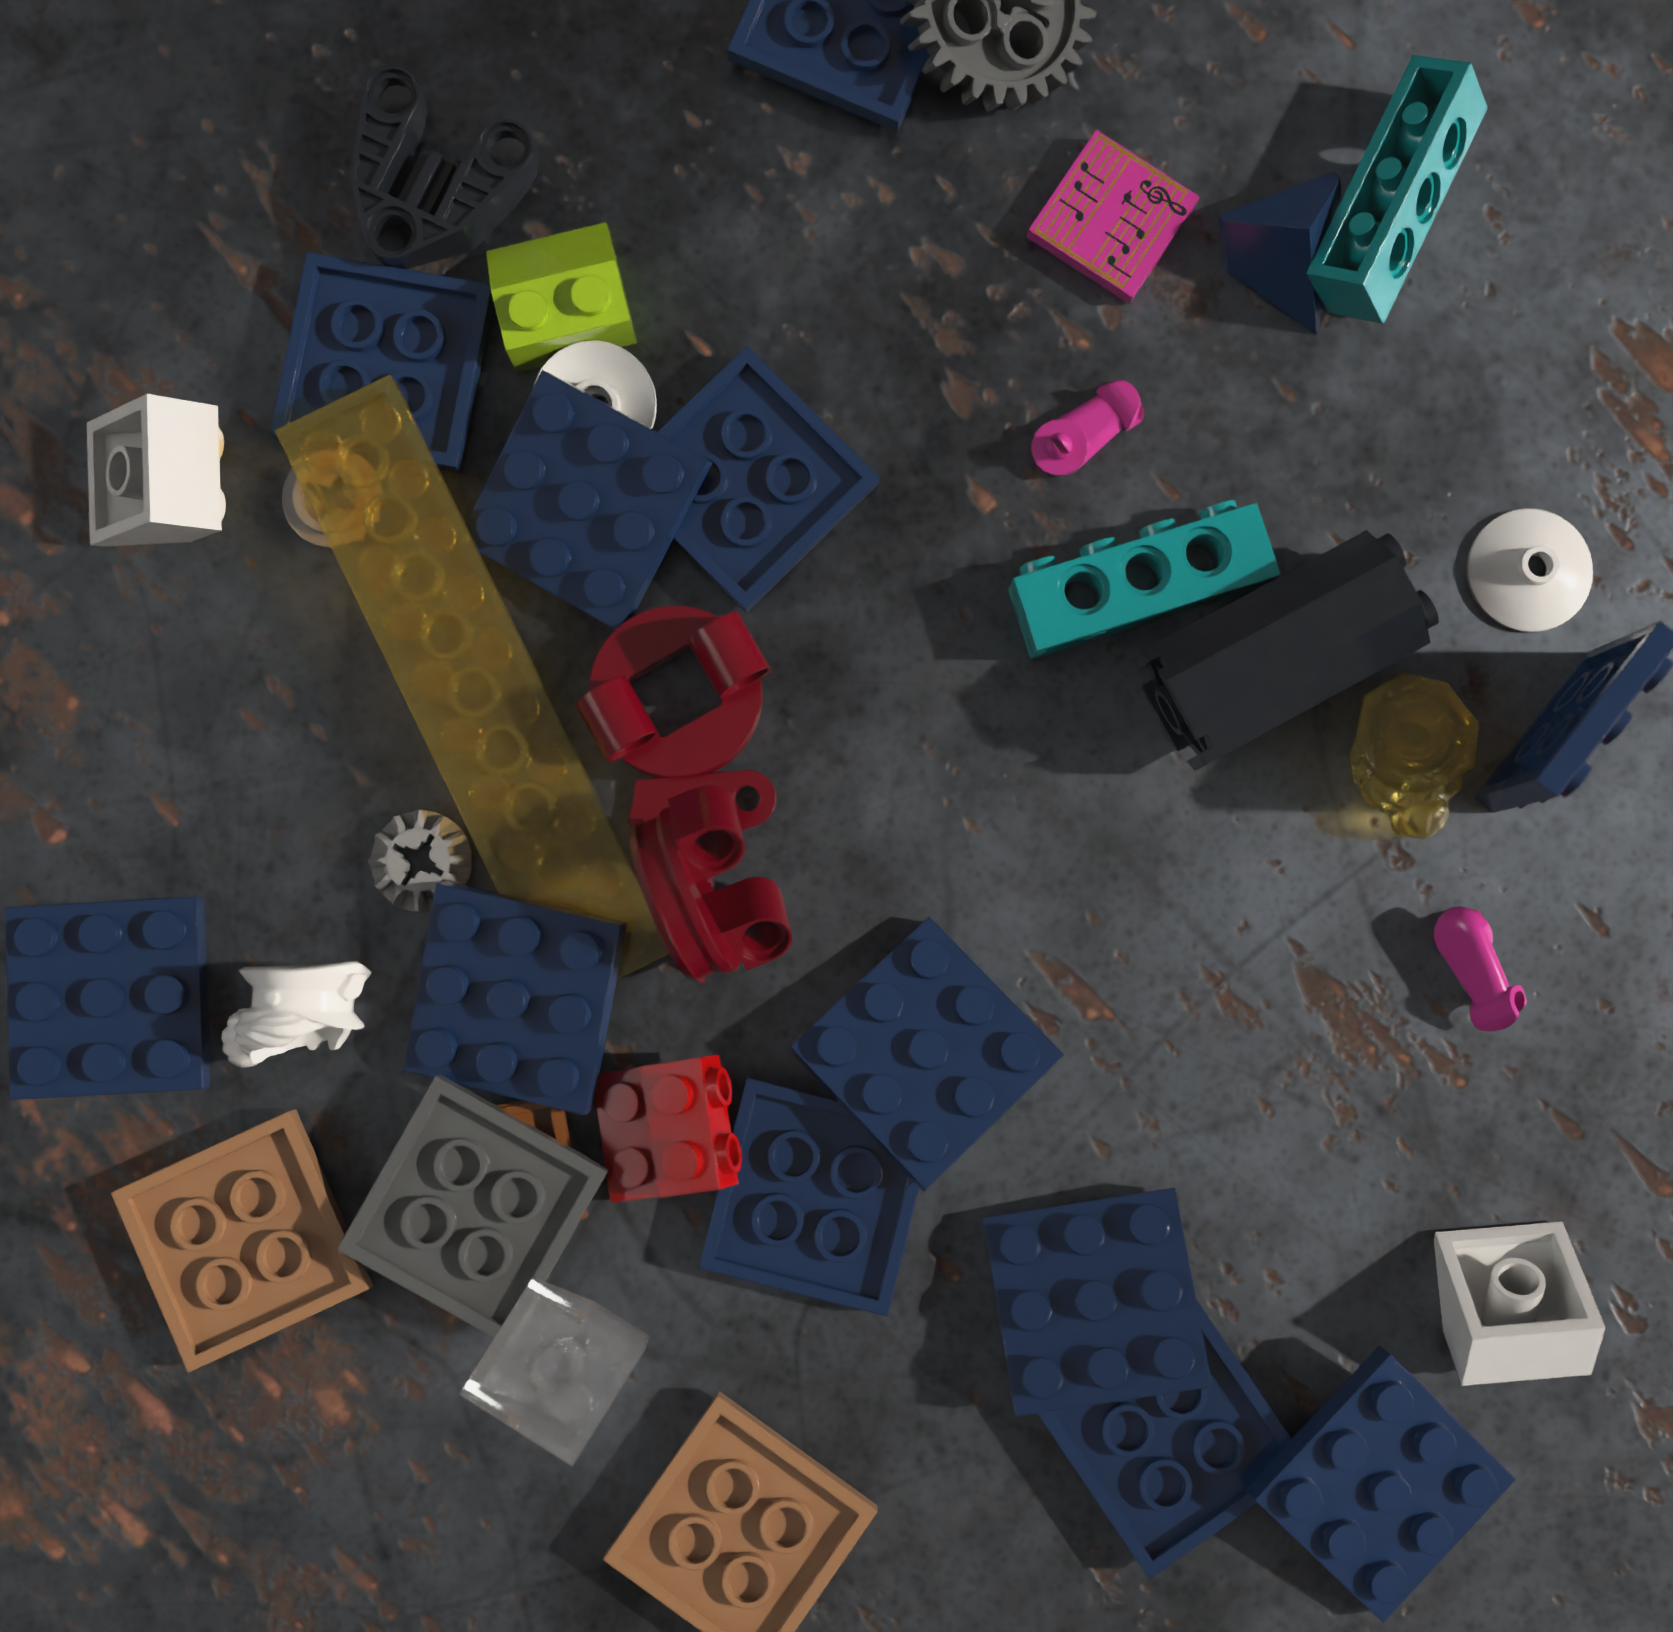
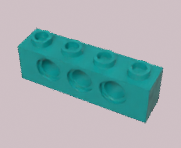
(1398, 188)
(1241, 566)

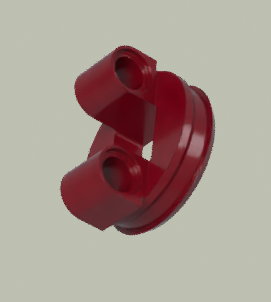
(646, 643)
(697, 921)

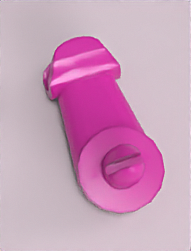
(1075, 437)
(1467, 947)

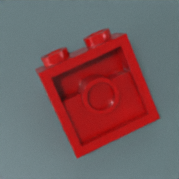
(667, 1129)

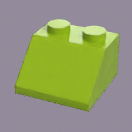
(558, 295)

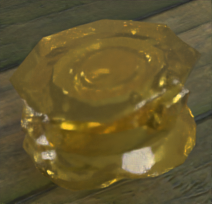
(1413, 751)

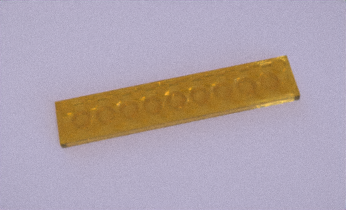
(462, 662)

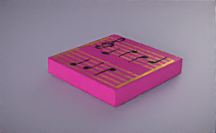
(1112, 216)

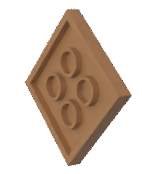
(240, 1240)
(740, 1527)

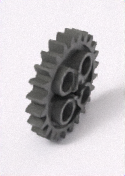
(984, 57)

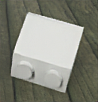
(155, 473)
(1516, 1304)

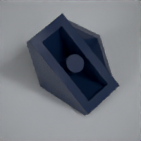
(1275, 241)

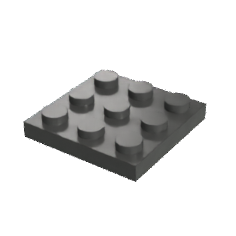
(471, 1206)

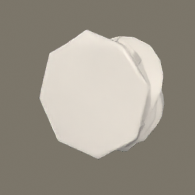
(294, 1010)

